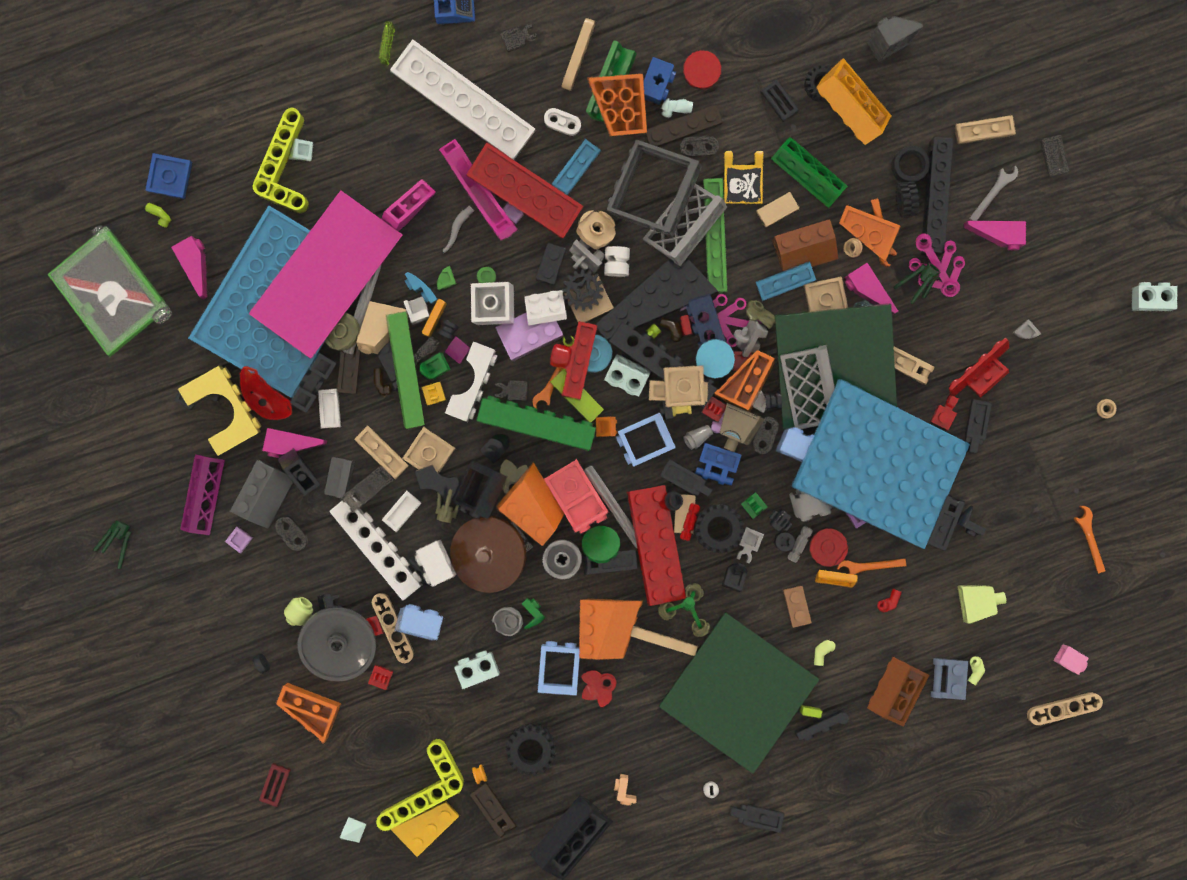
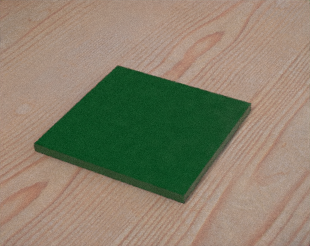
(857, 347)
(739, 692)

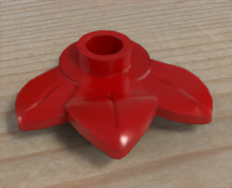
(596, 689)

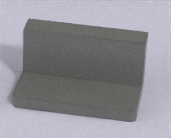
(339, 477)

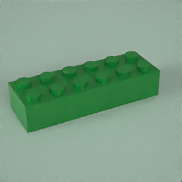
(536, 424)

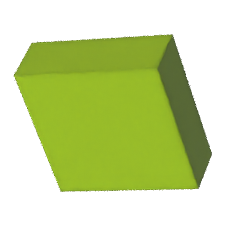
(811, 711)

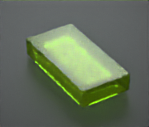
(386, 43)

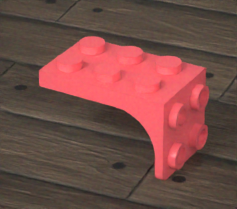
(576, 496)

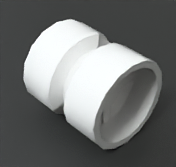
(616, 262)

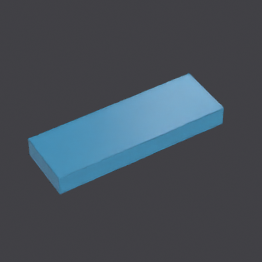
(576, 167)
(785, 281)

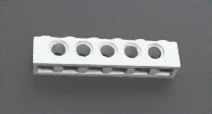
(403, 589)

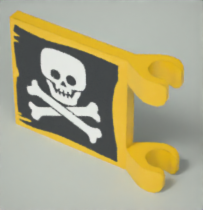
(743, 182)

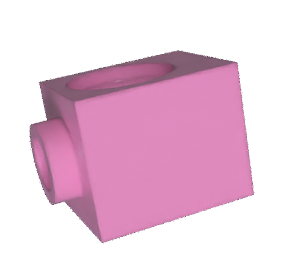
(1071, 659)

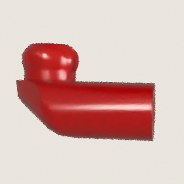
(889, 603)

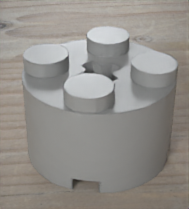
(807, 506)
(556, 568)

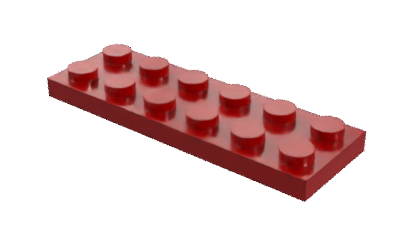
(524, 190)
(656, 545)

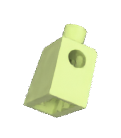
(979, 602)

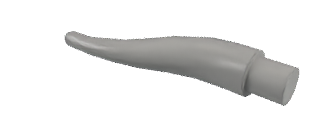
(459, 220)

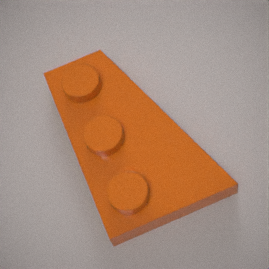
(870, 230)

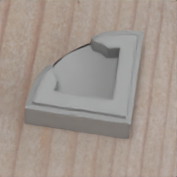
(1027, 330)

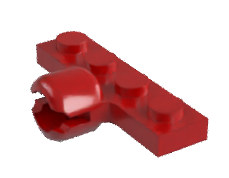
(575, 359)

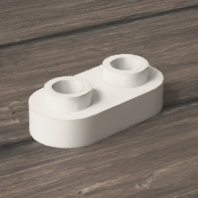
(562, 122)

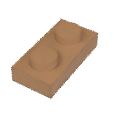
(797, 606)

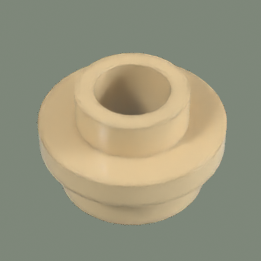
(849, 247)
(1111, 405)

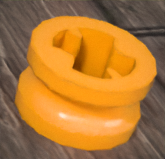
(479, 774)

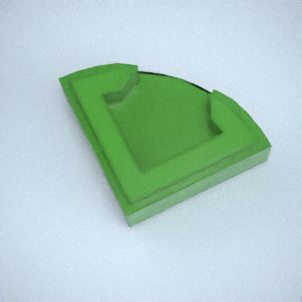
(445, 279)

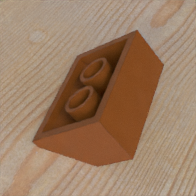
(808, 244)
(897, 691)

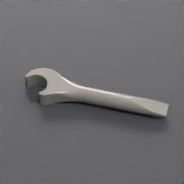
(1003, 179)

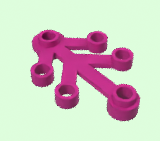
(942, 266)
(724, 318)

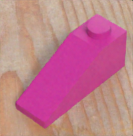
(408, 205)
(1003, 233)
(193, 261)
(867, 286)
(281, 442)

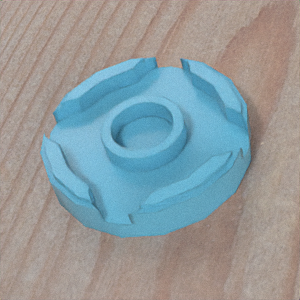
(600, 355)
(716, 358)

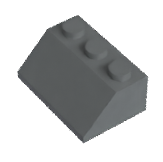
(892, 36)
(262, 494)

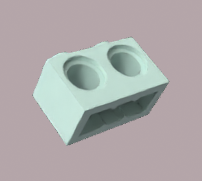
(1154, 301)
(629, 370)
(479, 674)

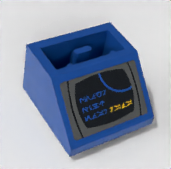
(454, 11)

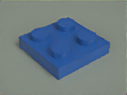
(168, 176)

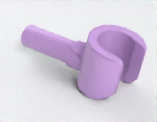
(715, 427)

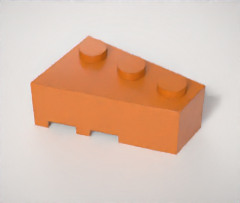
(747, 382)
(310, 709)

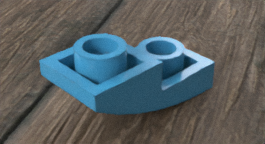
(416, 284)

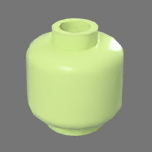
(298, 611)

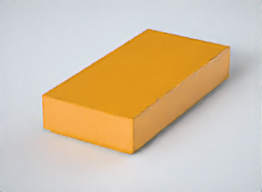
(434, 318)
(836, 578)

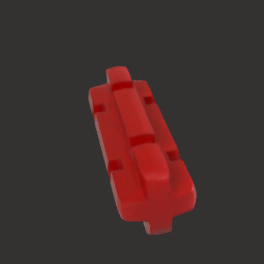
(690, 521)

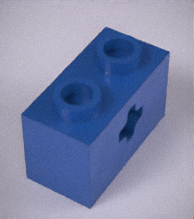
(663, 71)

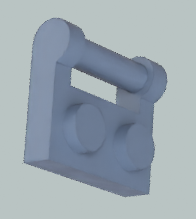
(955, 679)

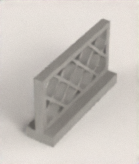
(698, 227)
(826, 379)

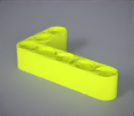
(279, 164)
(427, 793)

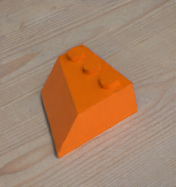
(621, 103)
(532, 506)
(606, 627)

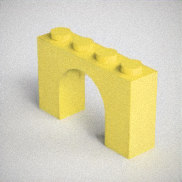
(218, 382)

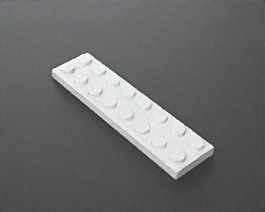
(462, 100)

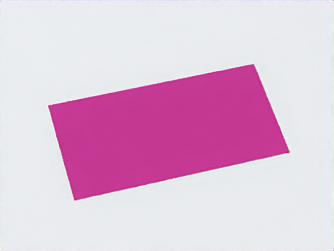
(325, 274)

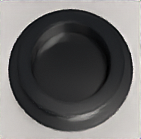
(673, 501)

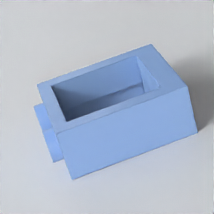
(657, 418)
(558, 688)

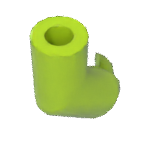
(159, 212)

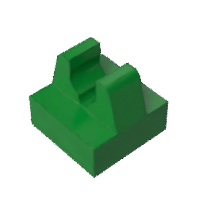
(753, 505)

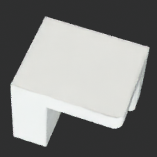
(417, 310)

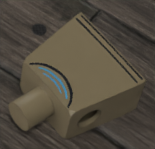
(739, 426)

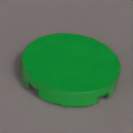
(601, 544)

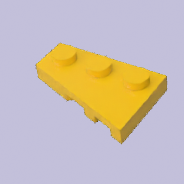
(423, 829)

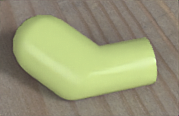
(821, 650)
(977, 669)

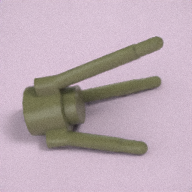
(446, 512)

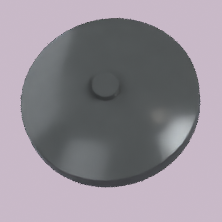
(336, 644)

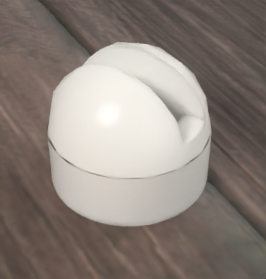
(706, 789)

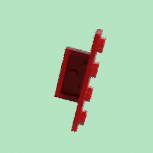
(984, 373)

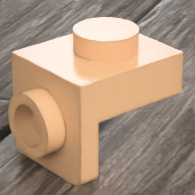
(621, 787)

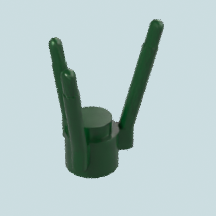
(928, 275)
(116, 530)

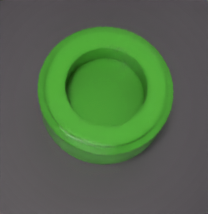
(486, 275)

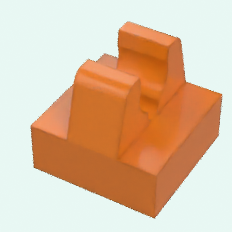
(606, 426)

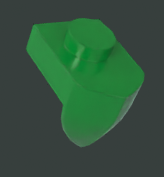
(434, 366)
(533, 607)

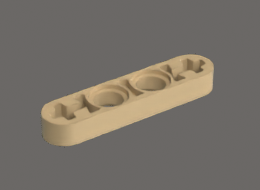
(578, 54)
(389, 629)
(663, 640)
(1065, 712)

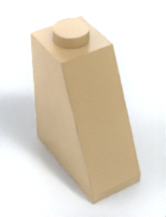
(374, 329)

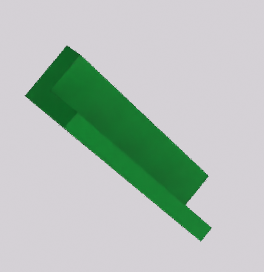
(617, 63)
(807, 174)

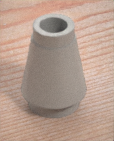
(698, 436)

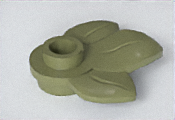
(756, 311)
(512, 473)

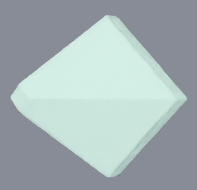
(301, 150)
(353, 830)

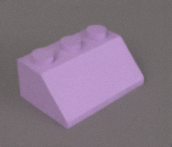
(523, 338)

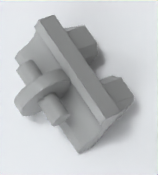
(584, 257)
(748, 337)

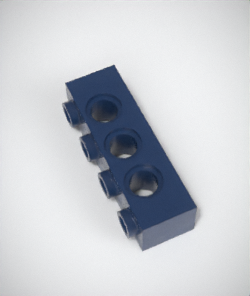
(705, 304)

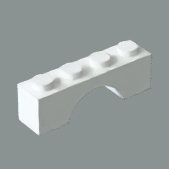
(463, 405)

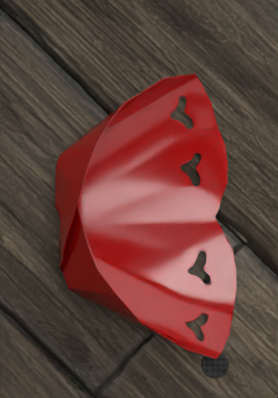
(251, 382)

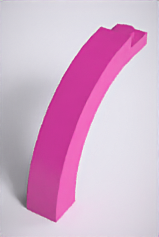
(482, 198)

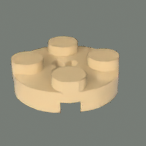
(591, 237)

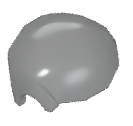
(508, 621)

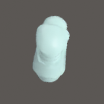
(681, 106)

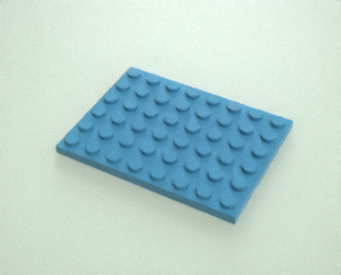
(226, 323)
(880, 464)

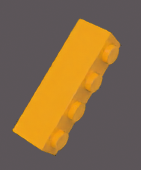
(854, 102)

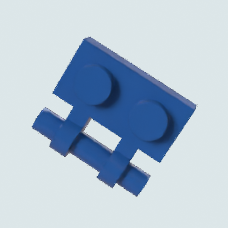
(719, 458)

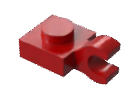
(944, 415)

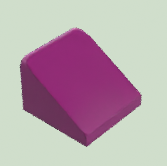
(457, 350)

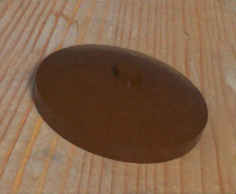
(488, 554)

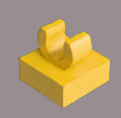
(433, 393)

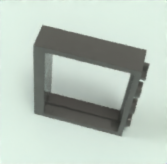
(682, 197)

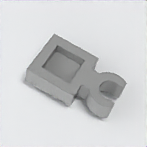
(750, 541)

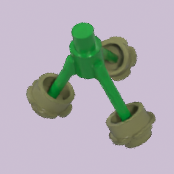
(693, 593)

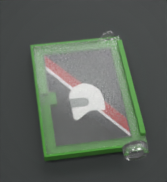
(109, 291)

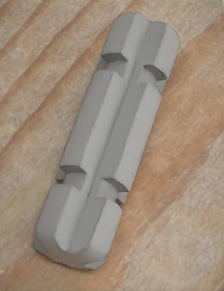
(800, 544)

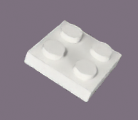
(545, 307)

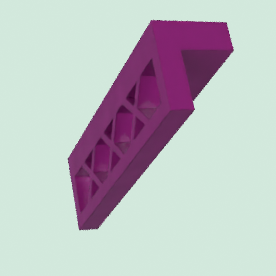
(195, 495)

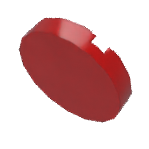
(702, 69)
(828, 547)

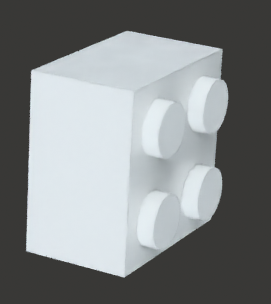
(492, 303)
(435, 563)

